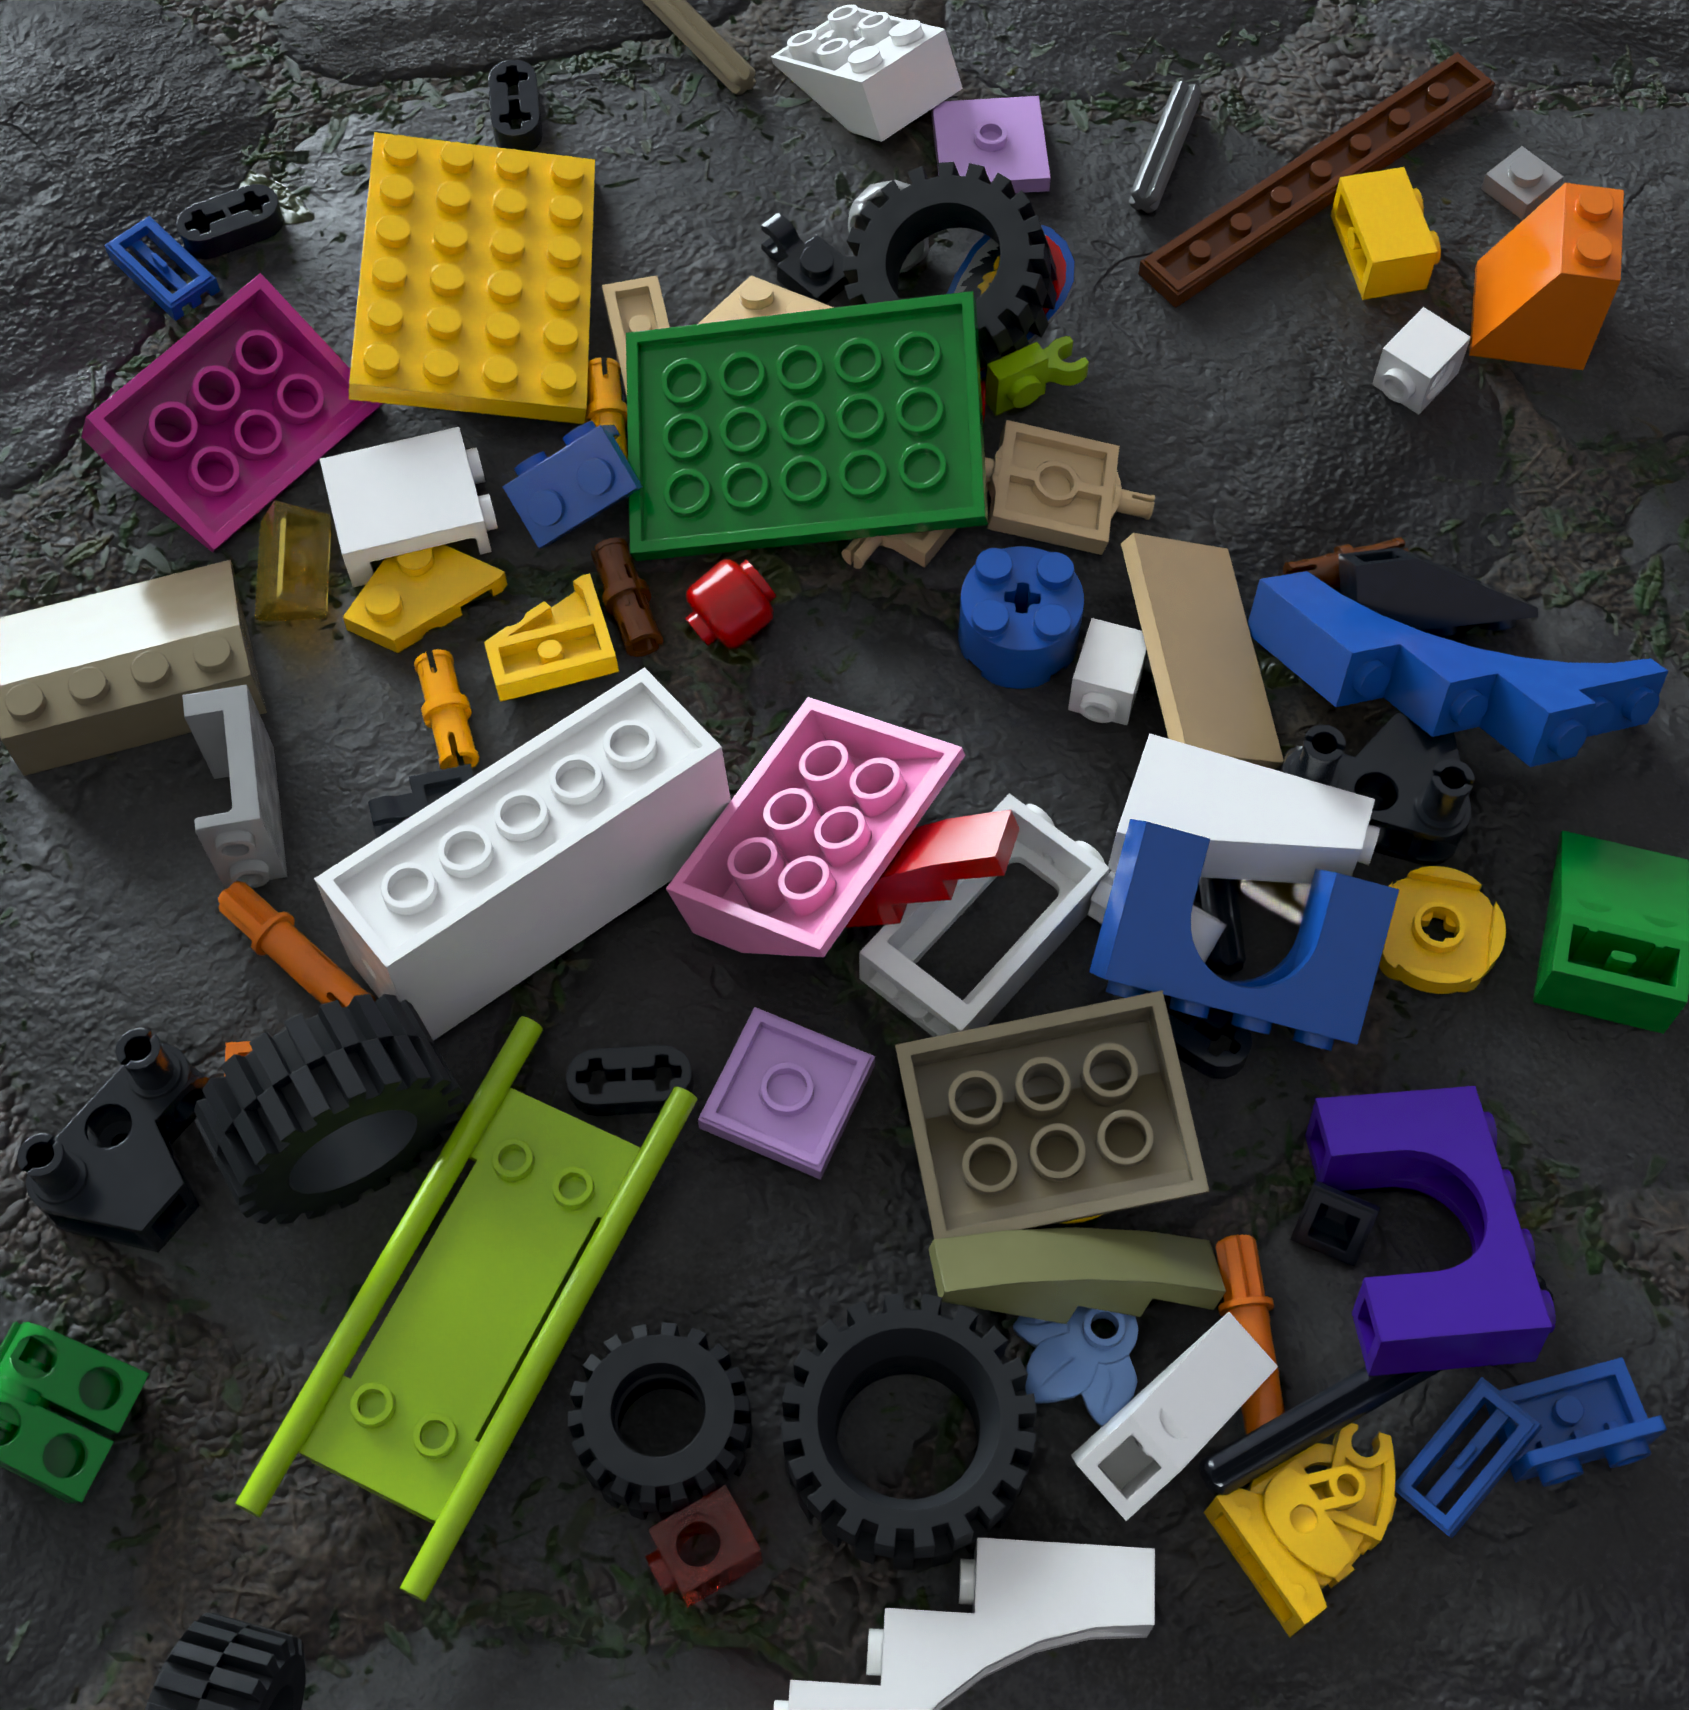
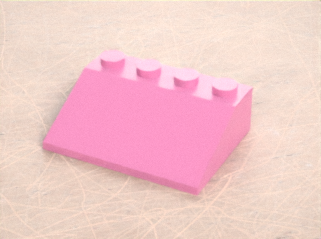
(810, 832)

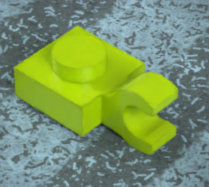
(1023, 375)

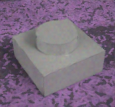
(1521, 182)

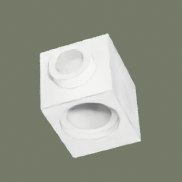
(1420, 360)
(1108, 672)

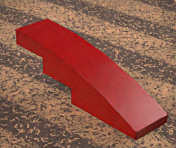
(934, 862)

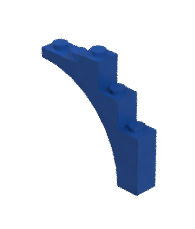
(1444, 686)

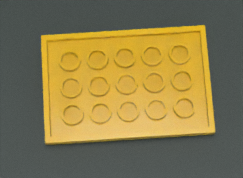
(475, 280)

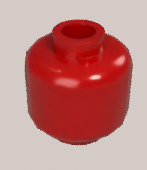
(730, 604)

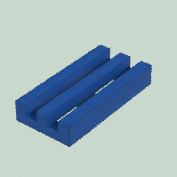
(184, 293)
(1488, 1477)

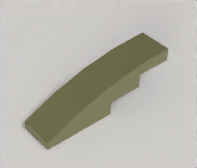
(1058, 1269)

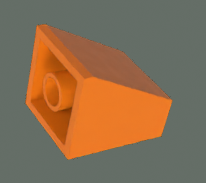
(1550, 280)

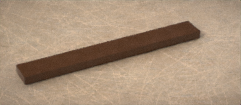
(1312, 179)

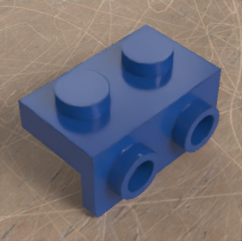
(572, 484)
(1583, 1419)

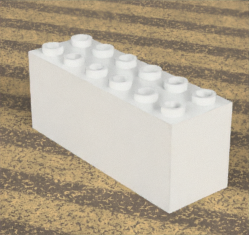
(529, 854)

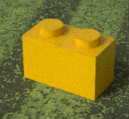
(1384, 233)

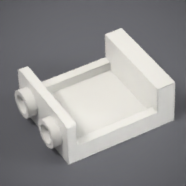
(406, 499)

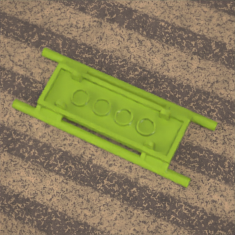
(479, 1312)

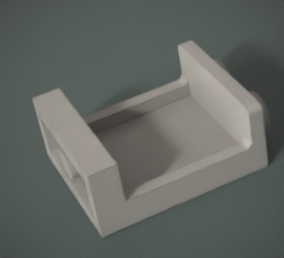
(235, 744)

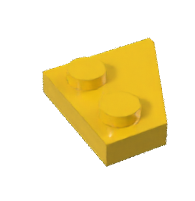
(418, 594)
(553, 645)

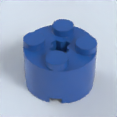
(1020, 615)

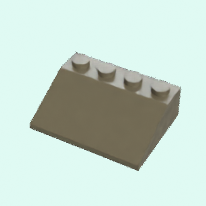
(117, 665)
(1051, 1118)

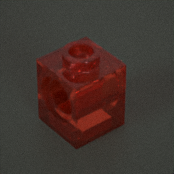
(713, 1516)

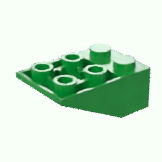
(1616, 934)

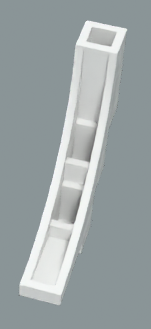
(1022, 1604)

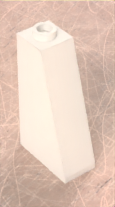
(1256, 817)

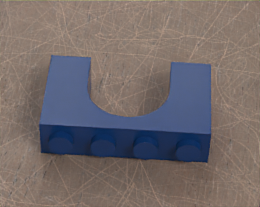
(1315, 989)

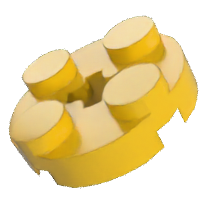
(1456, 962)

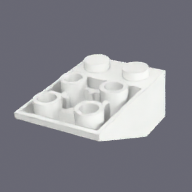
(871, 69)

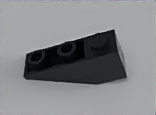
(1427, 593)

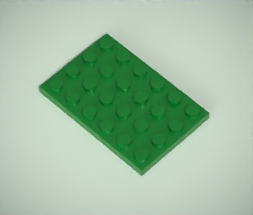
(806, 427)

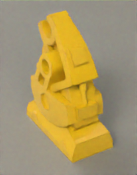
(1308, 1529)

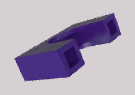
(1445, 1148)

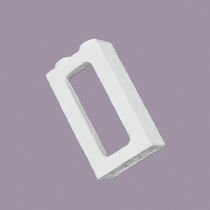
(891, 955)

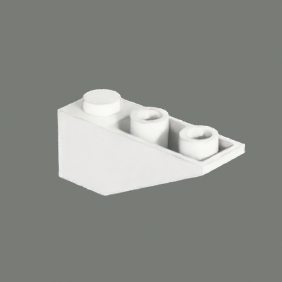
(1174, 1416)

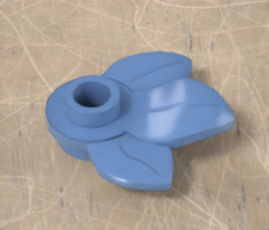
(1077, 1362)

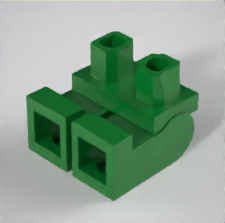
(56, 1372)

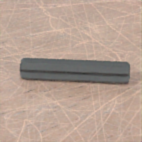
(1165, 147)

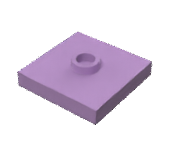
(995, 134)
(787, 1092)

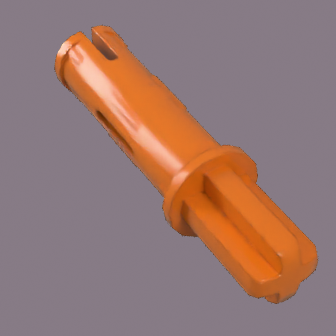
(278, 938)
(1248, 1304)

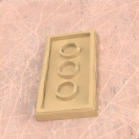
(1201, 648)

